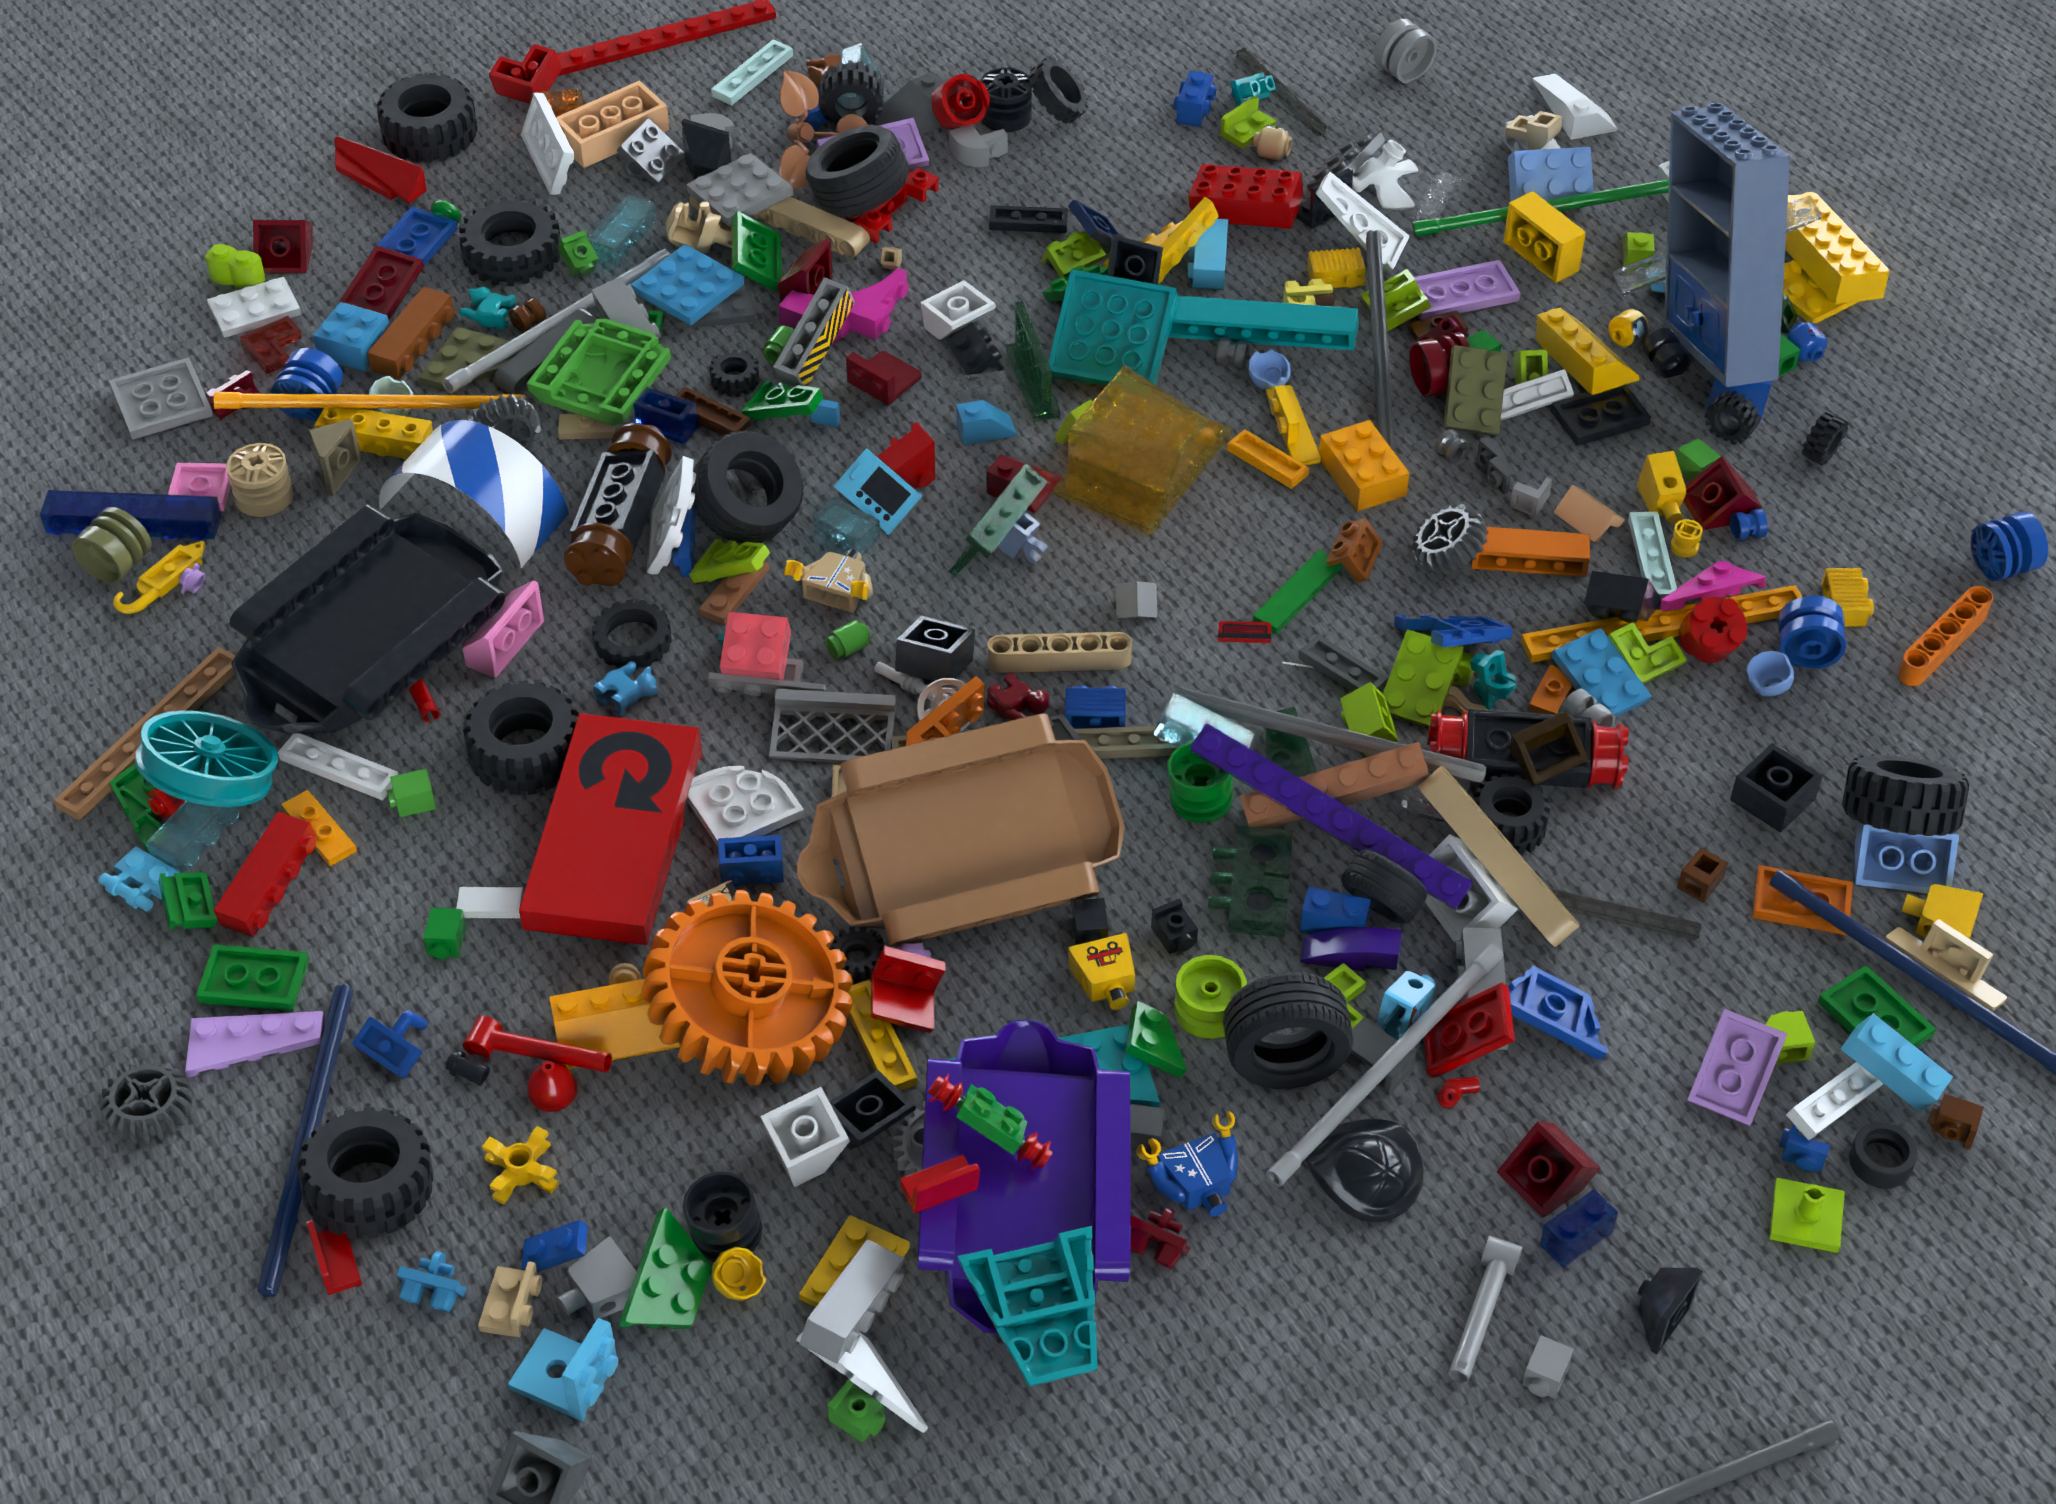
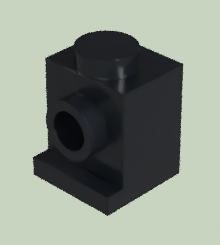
(1174, 927)

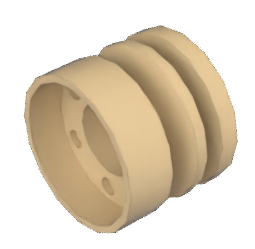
(260, 479)

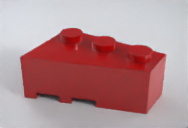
(912, 457)

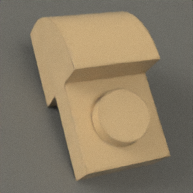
(1535, 130)

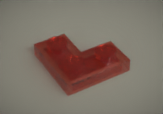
(267, 342)

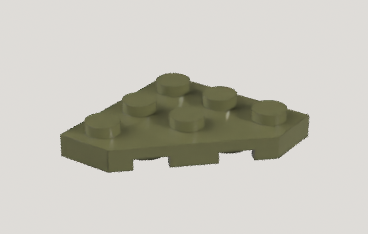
(458, 352)

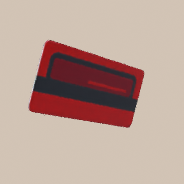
(1244, 632)

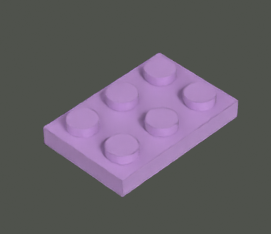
(1737, 1067)

